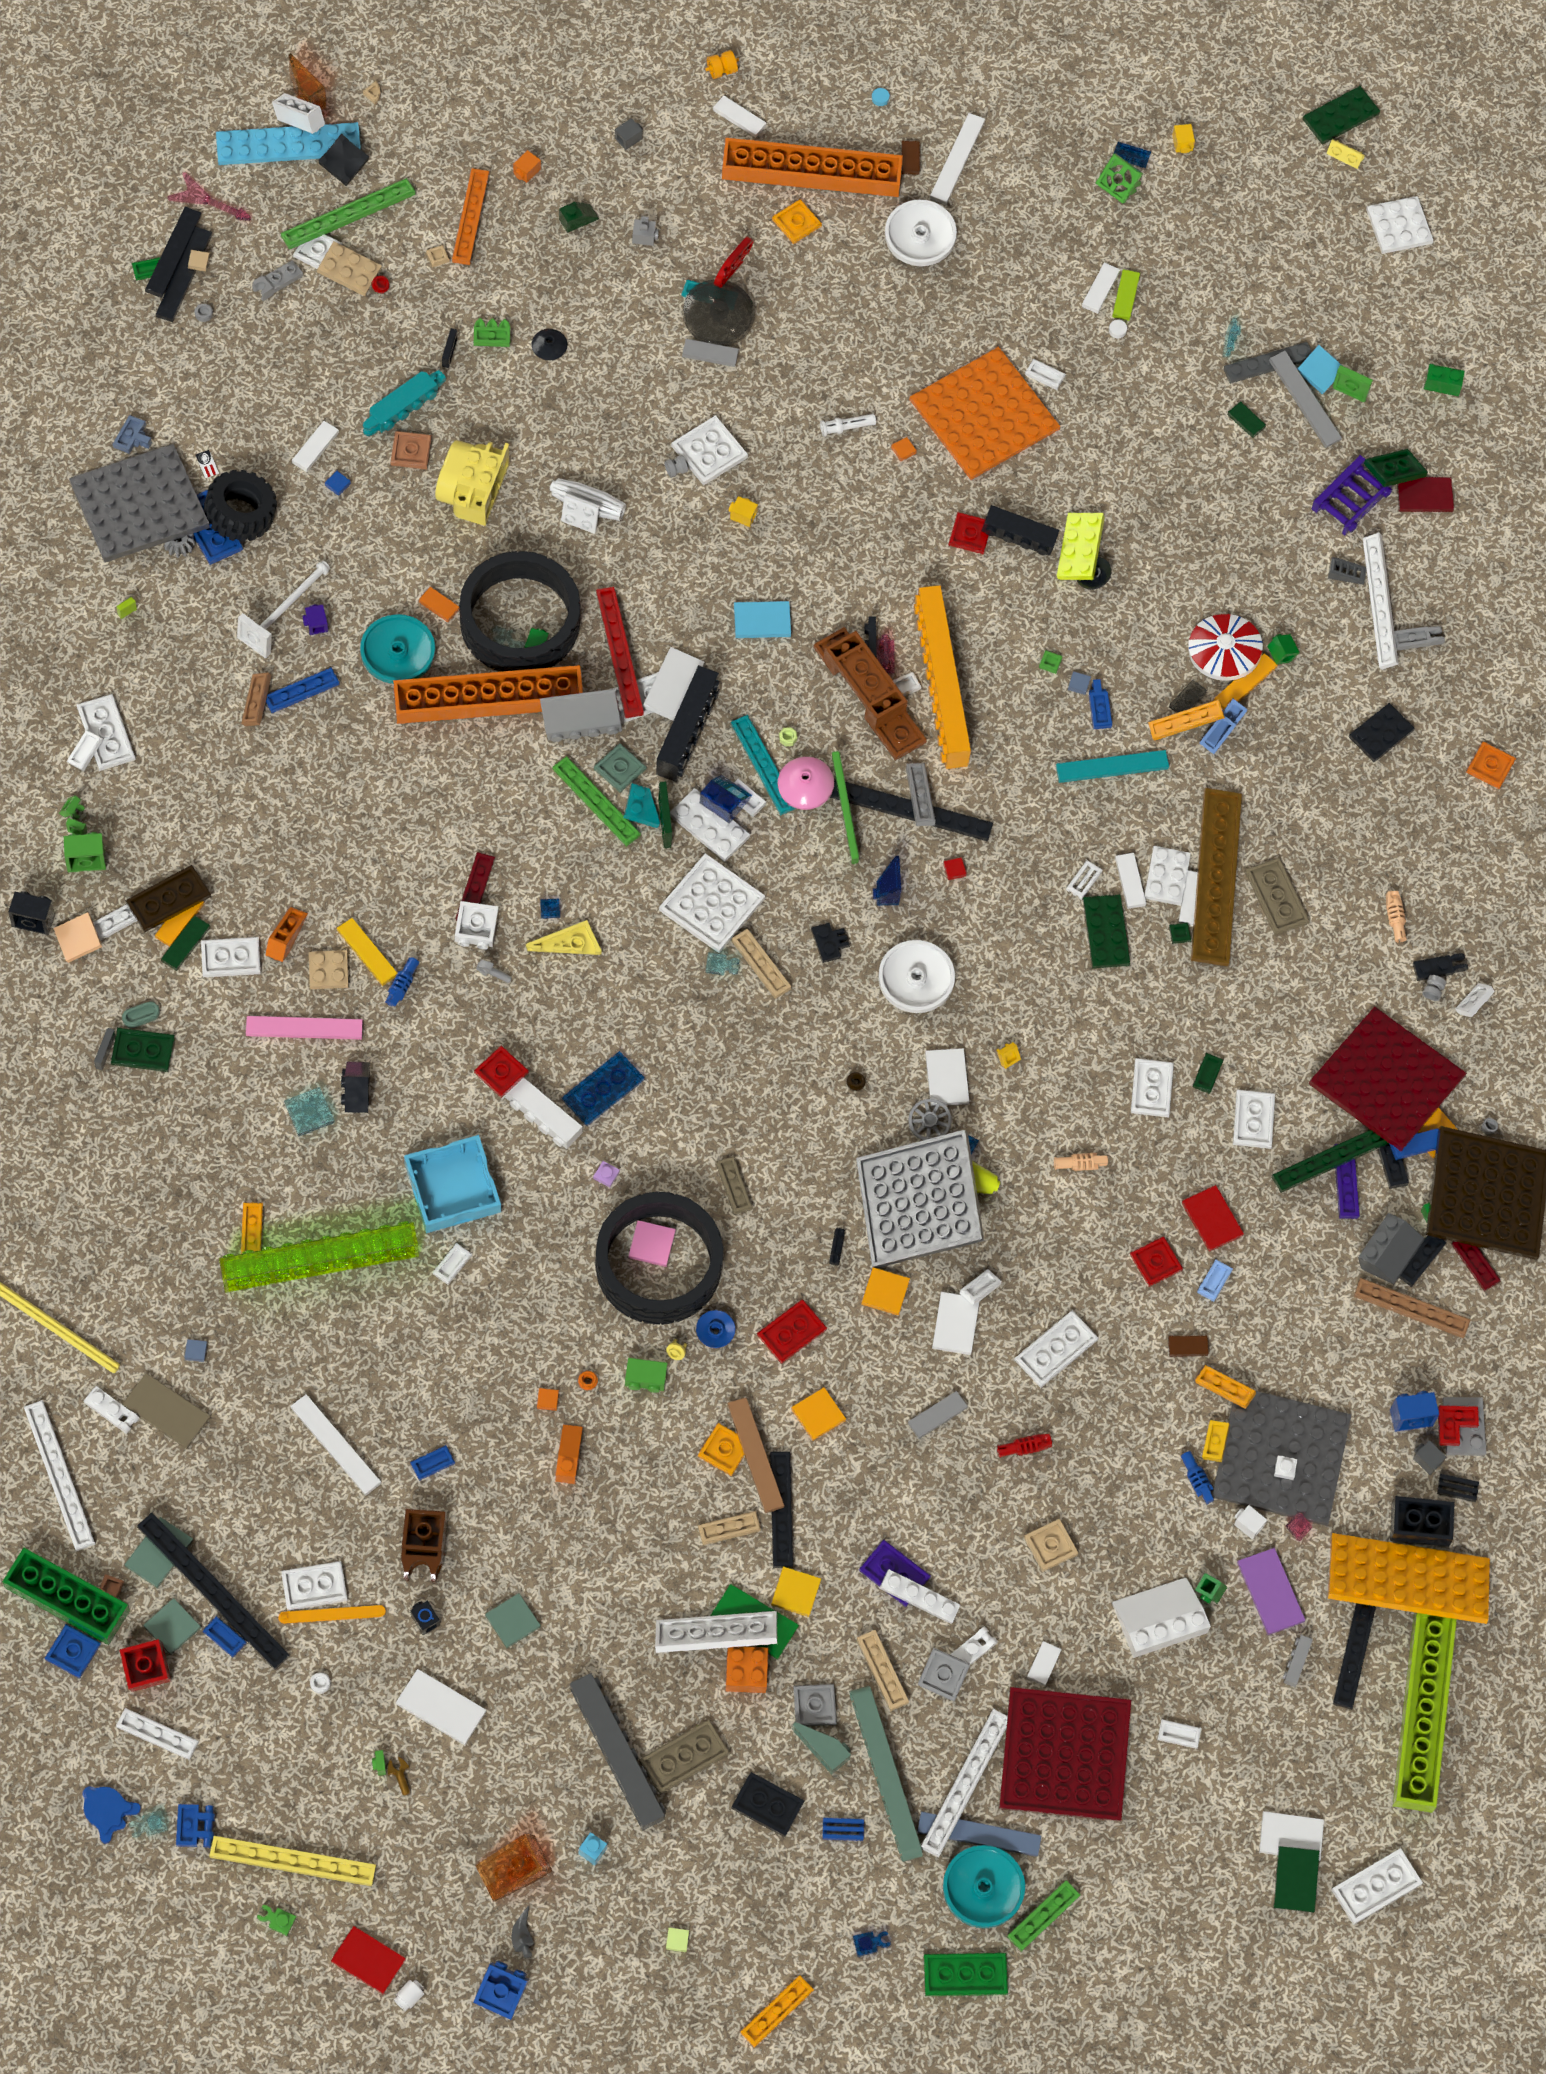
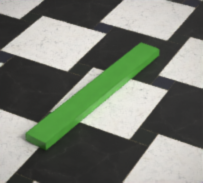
(348, 214)

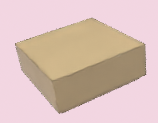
(437, 256)
(198, 260)

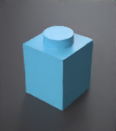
(592, 1848)

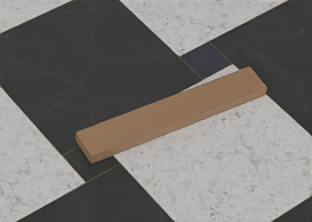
(1412, 1308)
(755, 1455)

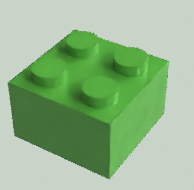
(84, 852)

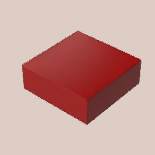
(954, 868)

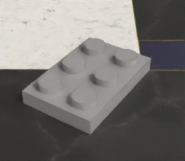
(1471, 1439)

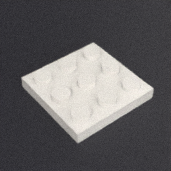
(1399, 225)
(709, 450)

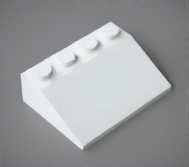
(1161, 1617)

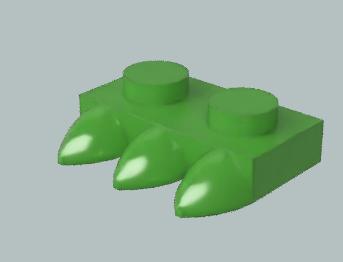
(491, 334)

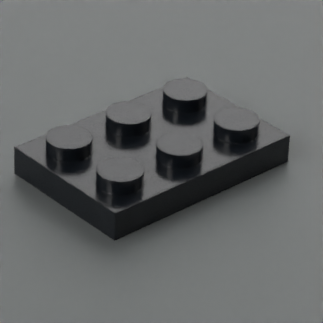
(1381, 732)
(767, 1804)

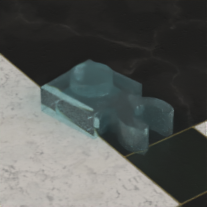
(718, 964)
(152, 1823)

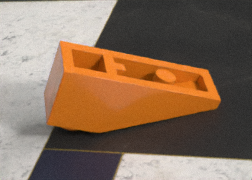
(285, 934)
(568, 1454)

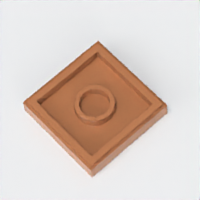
(411, 450)

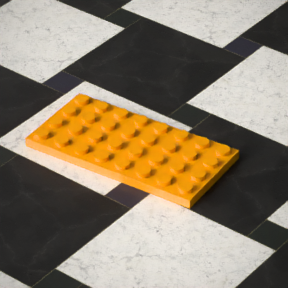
(1409, 1578)

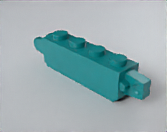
(402, 402)

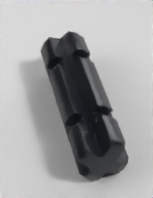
(837, 1246)

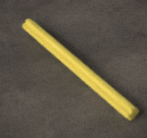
(58, 1329)

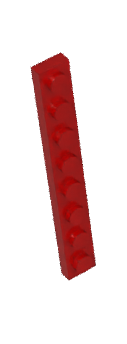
(619, 652)

